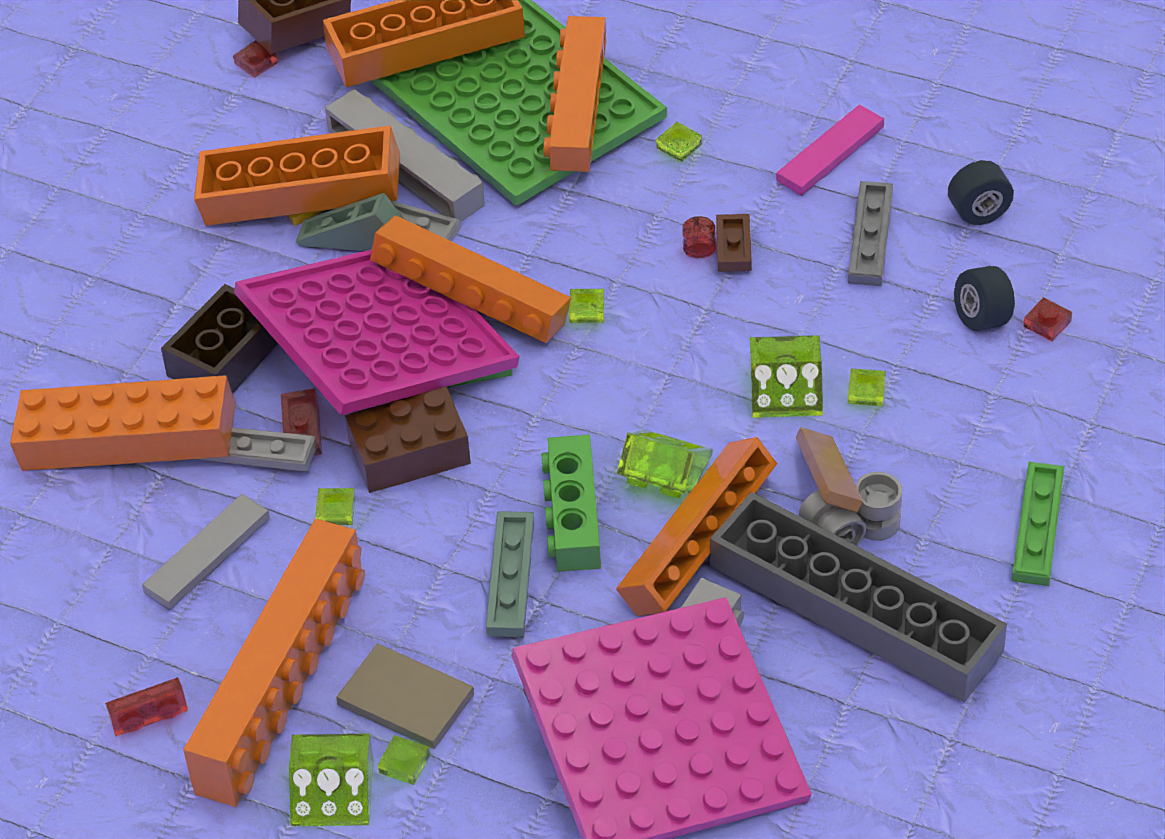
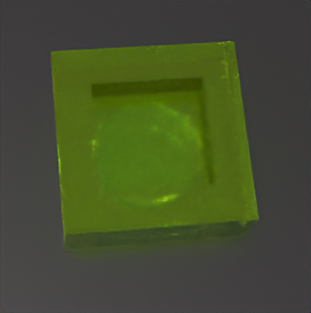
(679, 141)
(586, 306)
(866, 387)
(336, 505)
(404, 759)

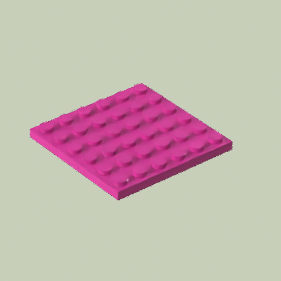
(372, 332)
(660, 725)

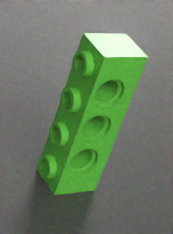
(573, 503)

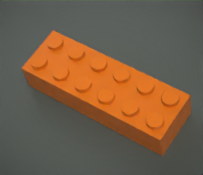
(416, 34)
(296, 175)
(123, 423)

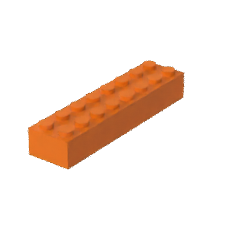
(274, 664)

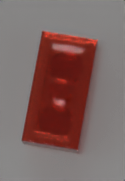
(301, 415)
(146, 706)

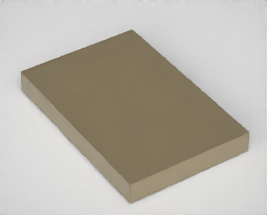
(405, 695)

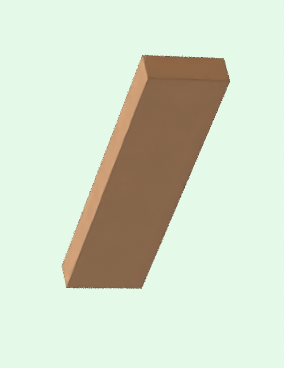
(829, 470)

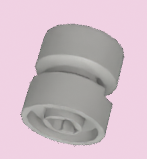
(880, 504)
(833, 519)

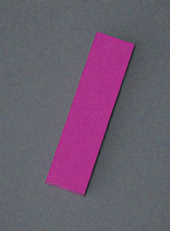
(830, 149)

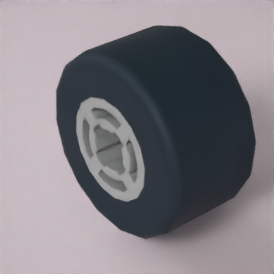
(980, 192)
(984, 298)

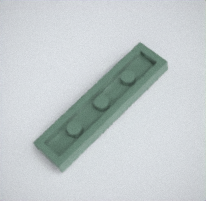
(510, 574)

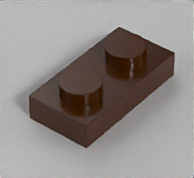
(733, 242)

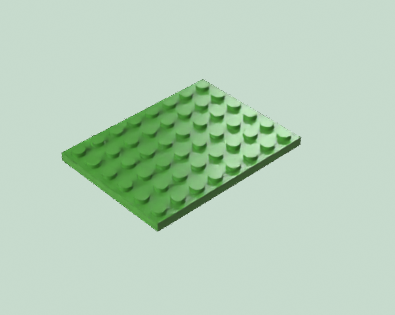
(497, 106)

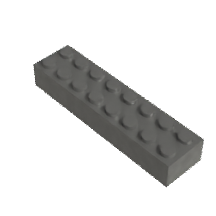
(858, 596)

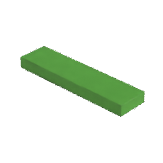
(1038, 523)

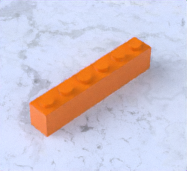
(577, 94)
(470, 278)
(686, 536)

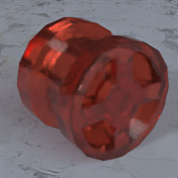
(699, 237)

